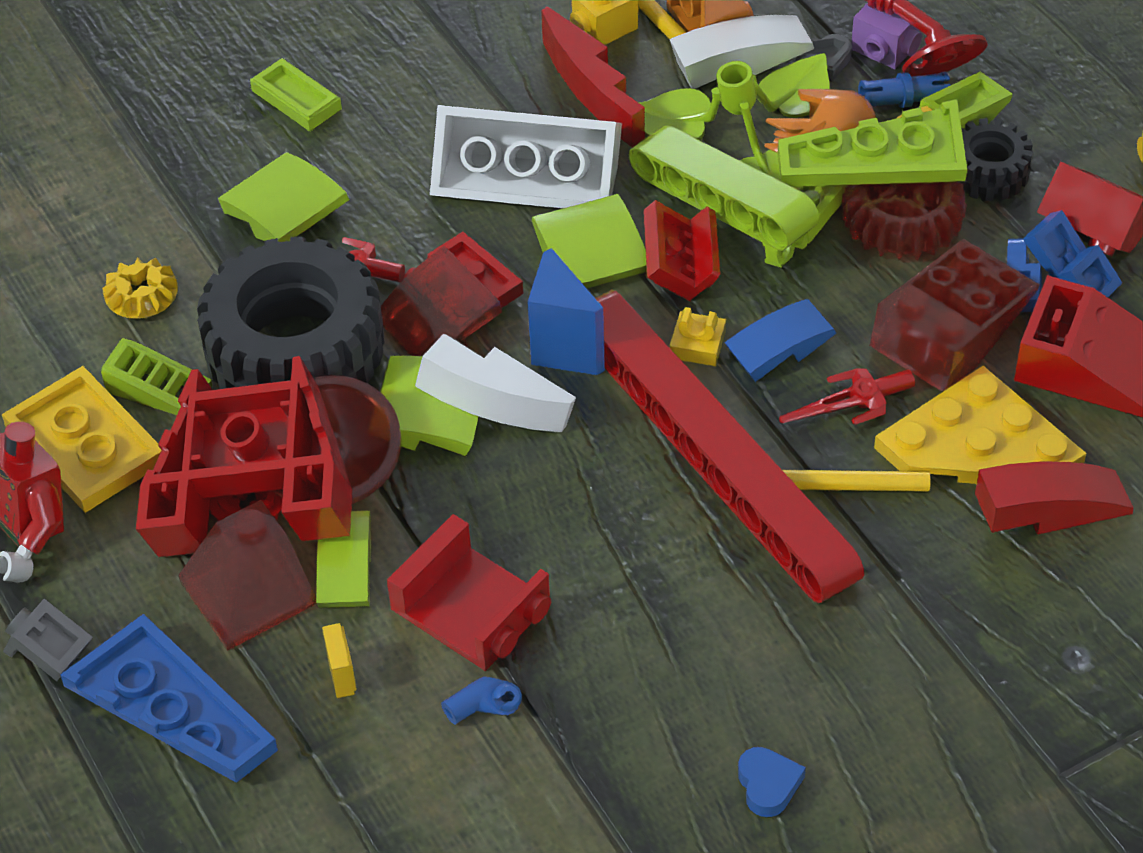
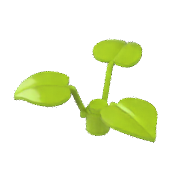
(738, 91)

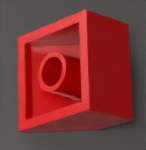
(1096, 208)

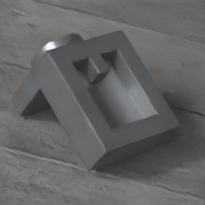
(46, 638)

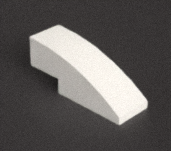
(753, 40)
(493, 387)

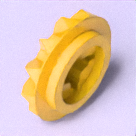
(145, 300)

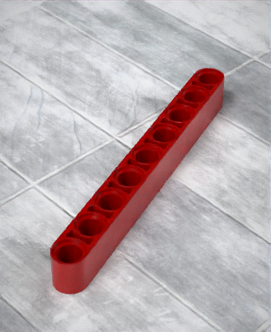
(726, 455)

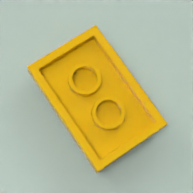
(88, 437)

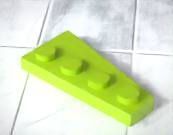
(893, 151)

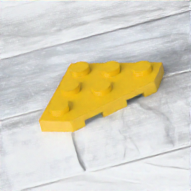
(971, 429)

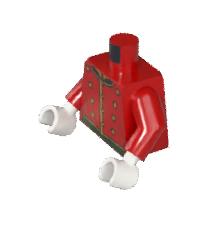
(28, 499)

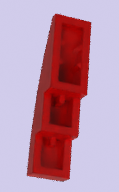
(585, 69)

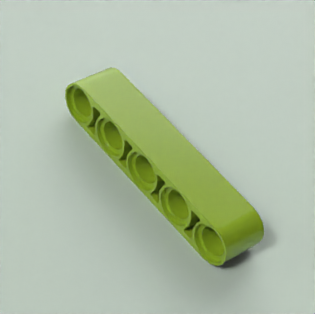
(730, 187)

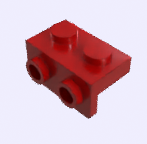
(680, 250)

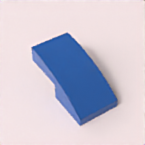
(1067, 258)
(783, 333)

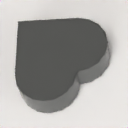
(837, 51)

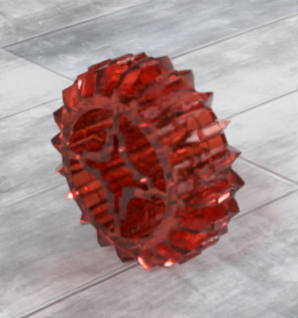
(898, 216)

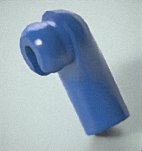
(485, 696)

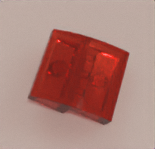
(437, 301)

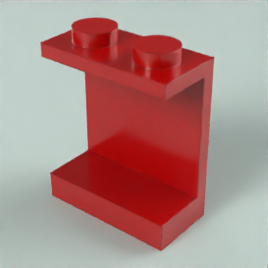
(466, 597)

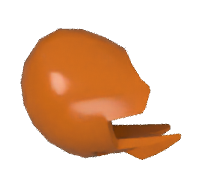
(827, 110)

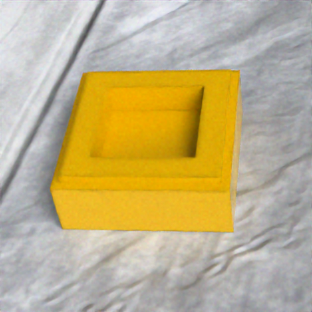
(339, 660)

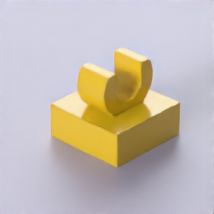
(698, 337)

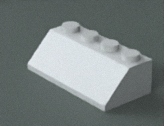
(523, 157)

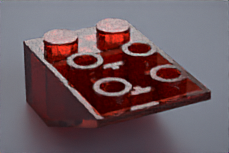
(950, 314)

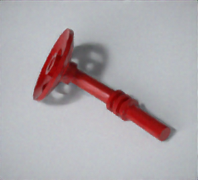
(941, 49)

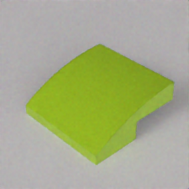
(283, 198)
(594, 240)
(423, 415)

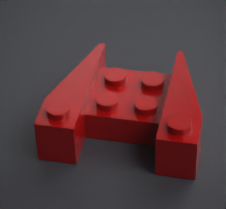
(241, 445)

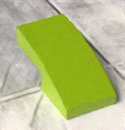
(345, 566)

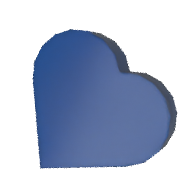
(768, 780)

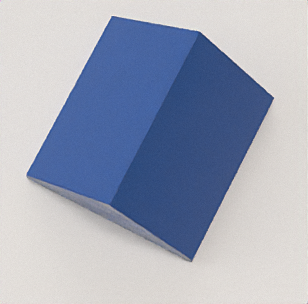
(564, 320)

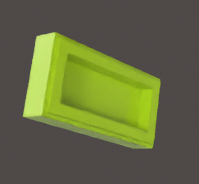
(296, 94)

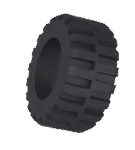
(284, 283)

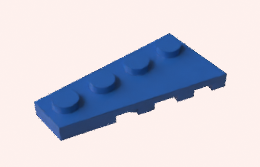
(167, 695)

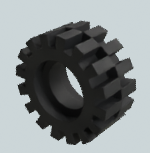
(1003, 144)

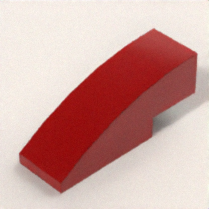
(1050, 495)

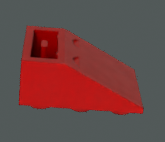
(1083, 347)

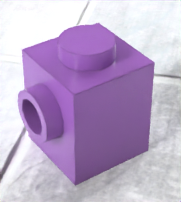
(884, 36)

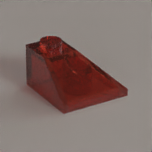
(246, 576)

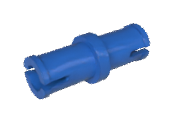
(903, 89)

